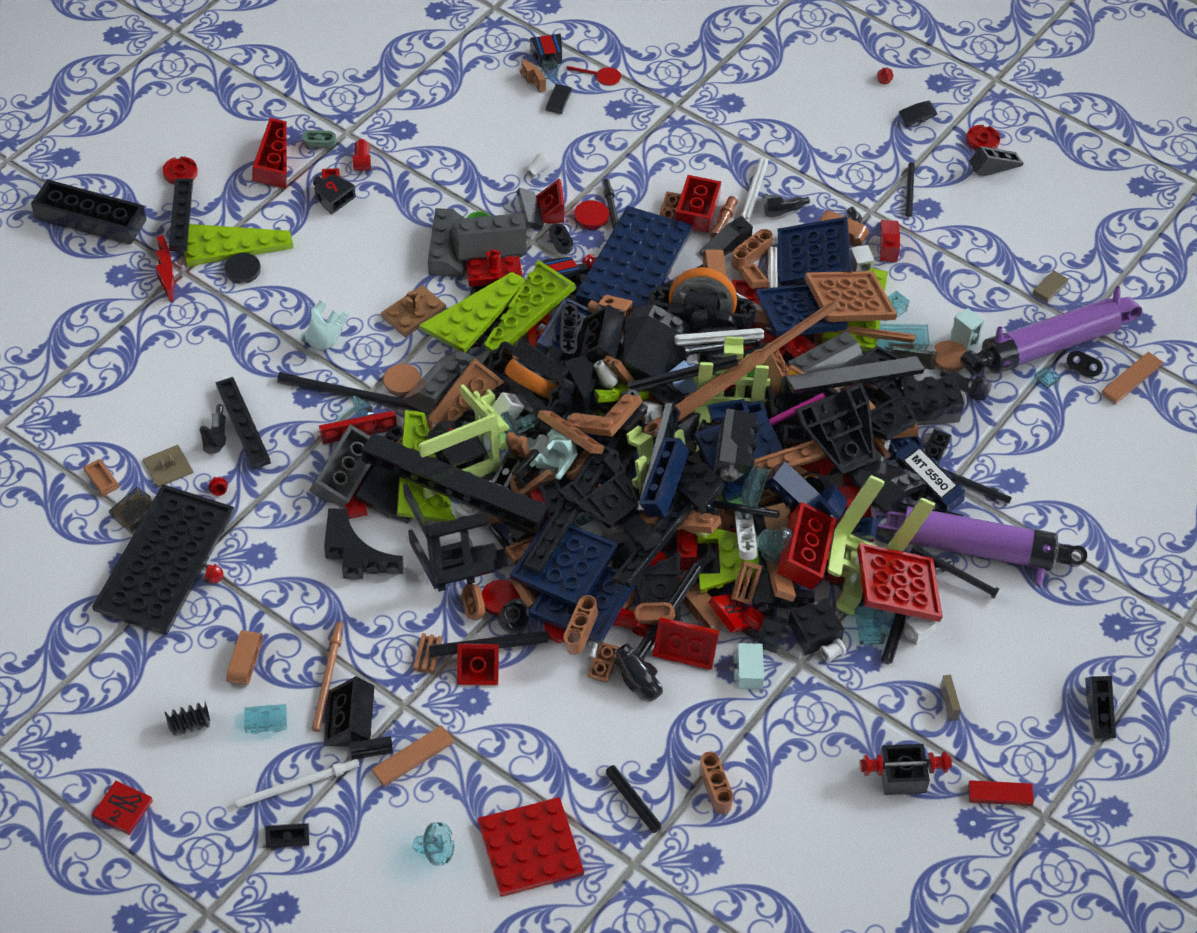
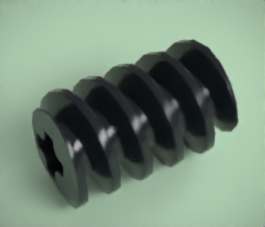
(188, 719)

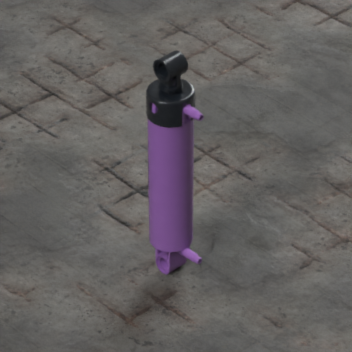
(1051, 335)
(988, 540)

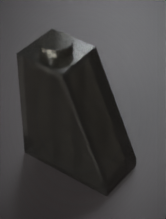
(924, 352)

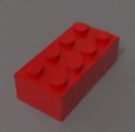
(808, 548)

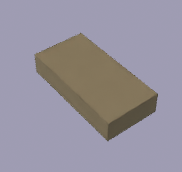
(1050, 286)
(950, 697)

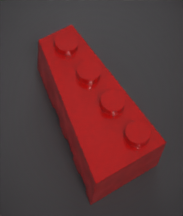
(271, 158)

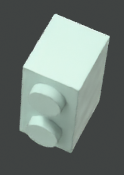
(967, 329)
(749, 666)

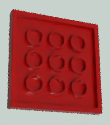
(899, 582)
(530, 846)

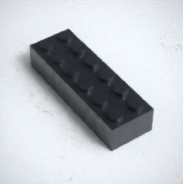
(89, 211)

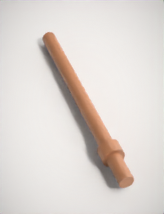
(335, 643)

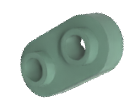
(319, 138)

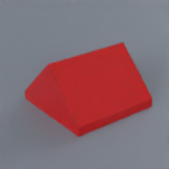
(551, 203)
(478, 664)

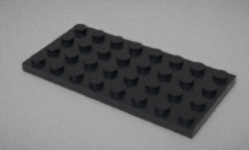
(163, 559)

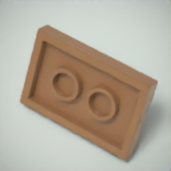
(413, 310)

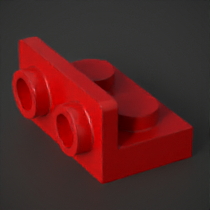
(798, 345)

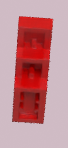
(165, 268)

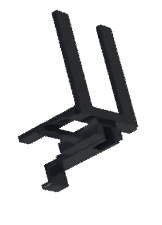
(467, 560)

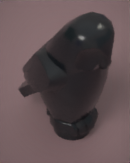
(637, 673)

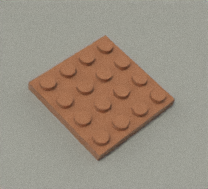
(857, 294)

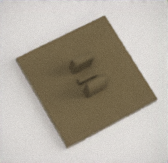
(168, 465)

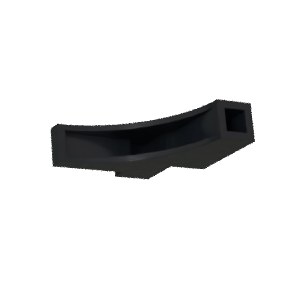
(357, 556)
(766, 600)

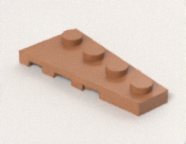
(475, 378)
(693, 523)

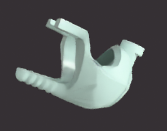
(322, 334)
(562, 454)

